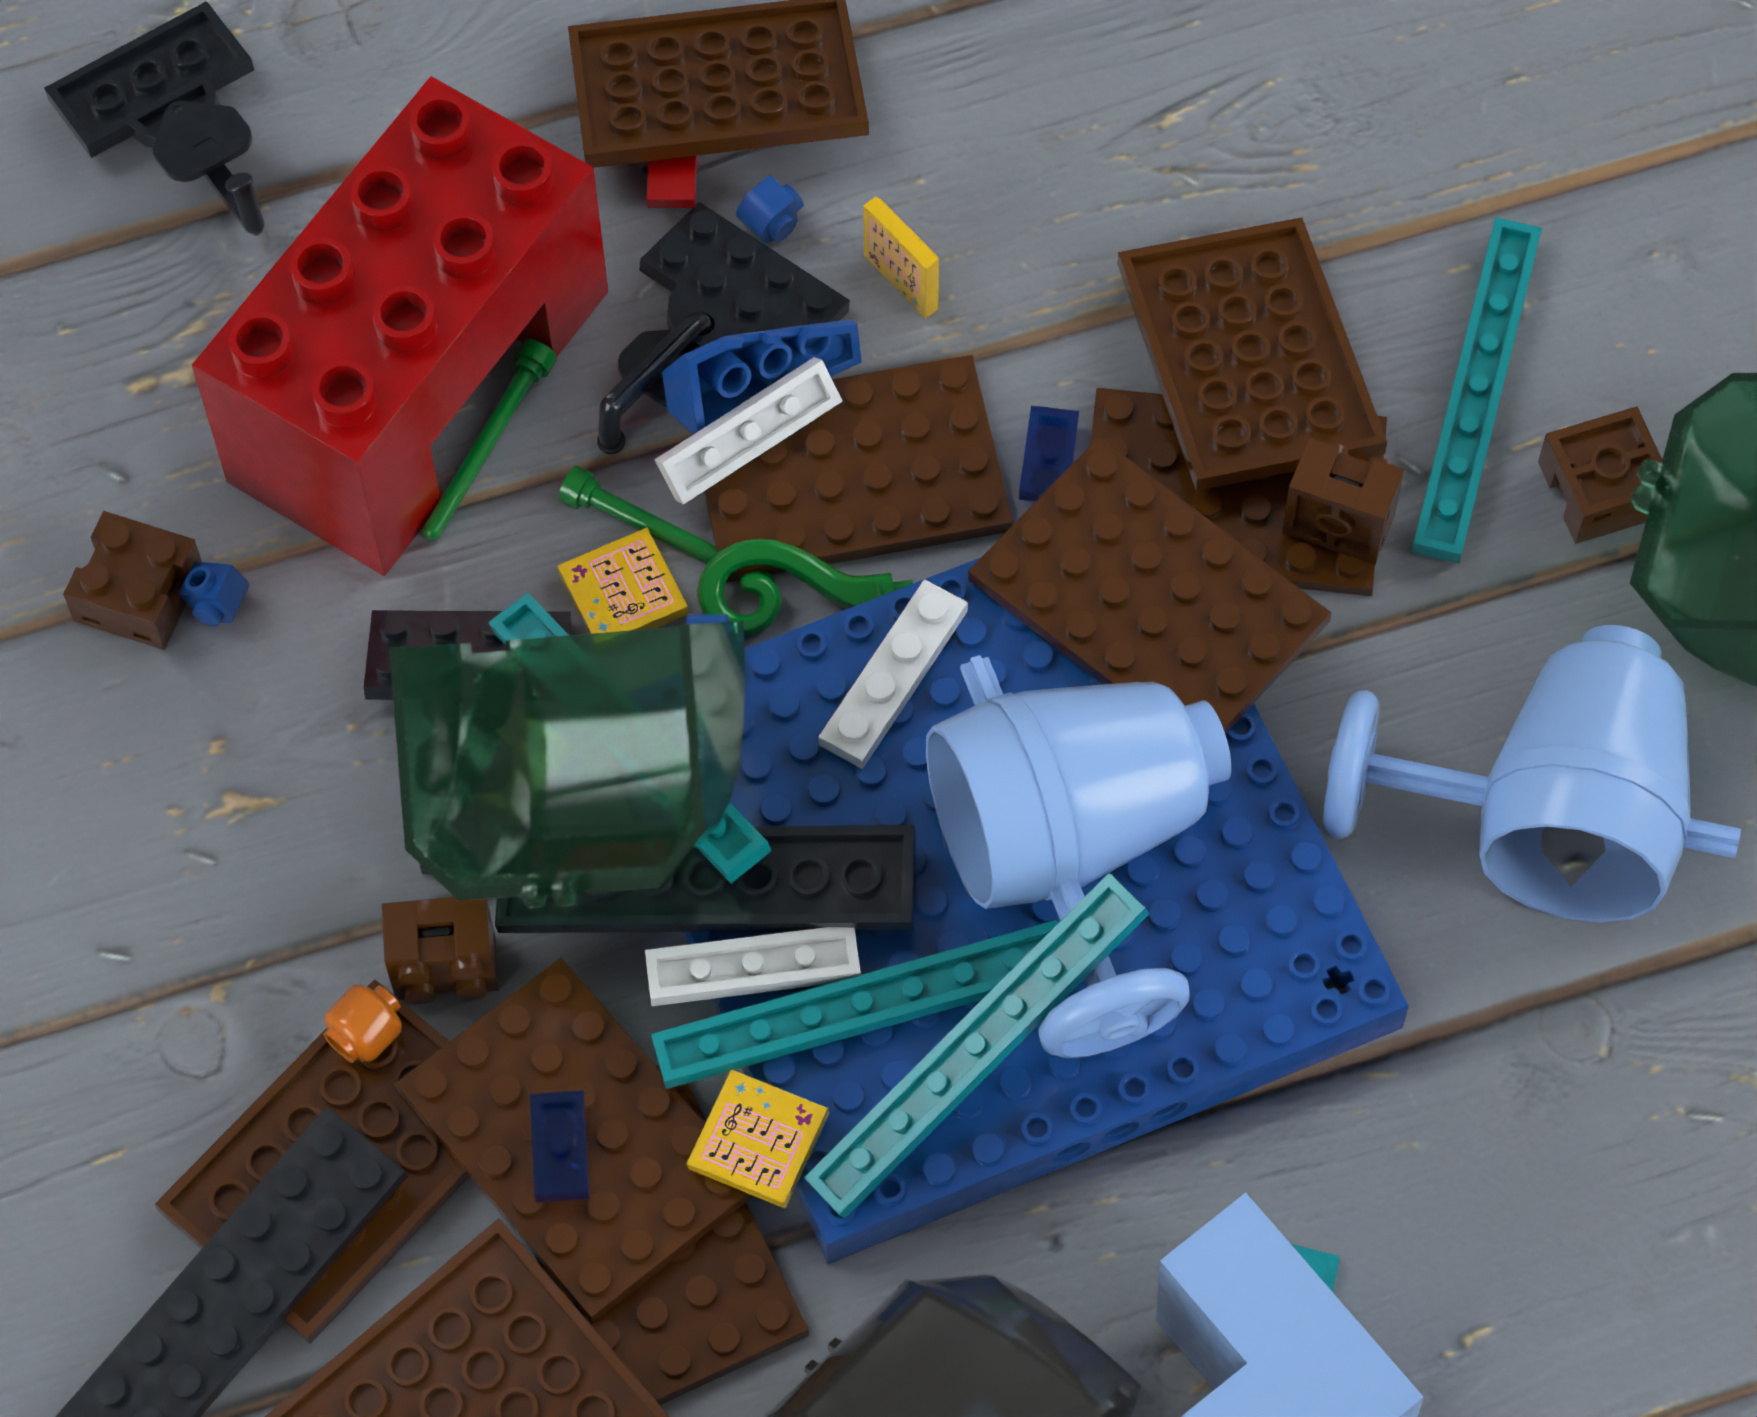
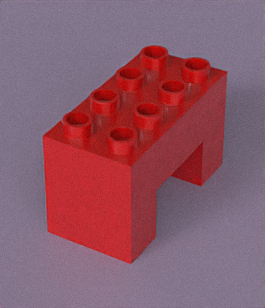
(395, 315)

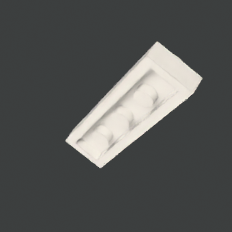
(748, 430)
(893, 674)
(751, 965)

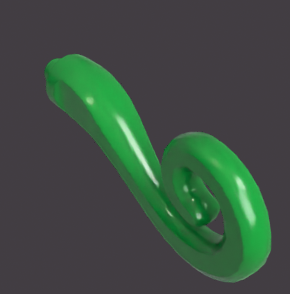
(829, 582)

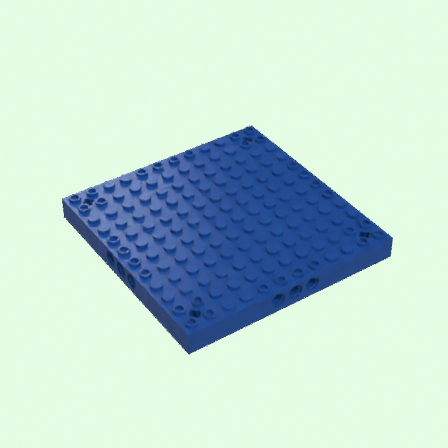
(1233, 902)

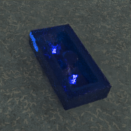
(1047, 449)
(559, 1146)

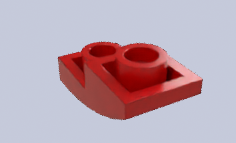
(672, 182)

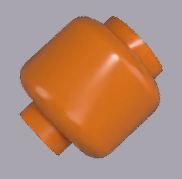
(362, 1023)

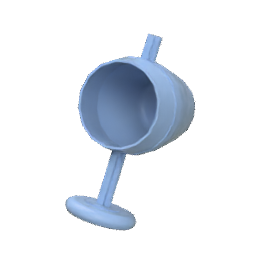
(1588, 753)
(1061, 791)

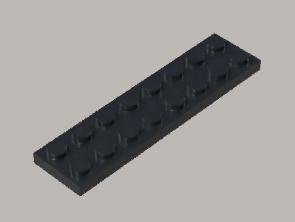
(807, 881)
(245, 1278)

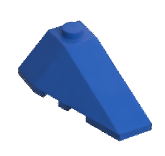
(738, 366)

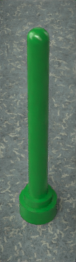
(532, 363)
(582, 489)

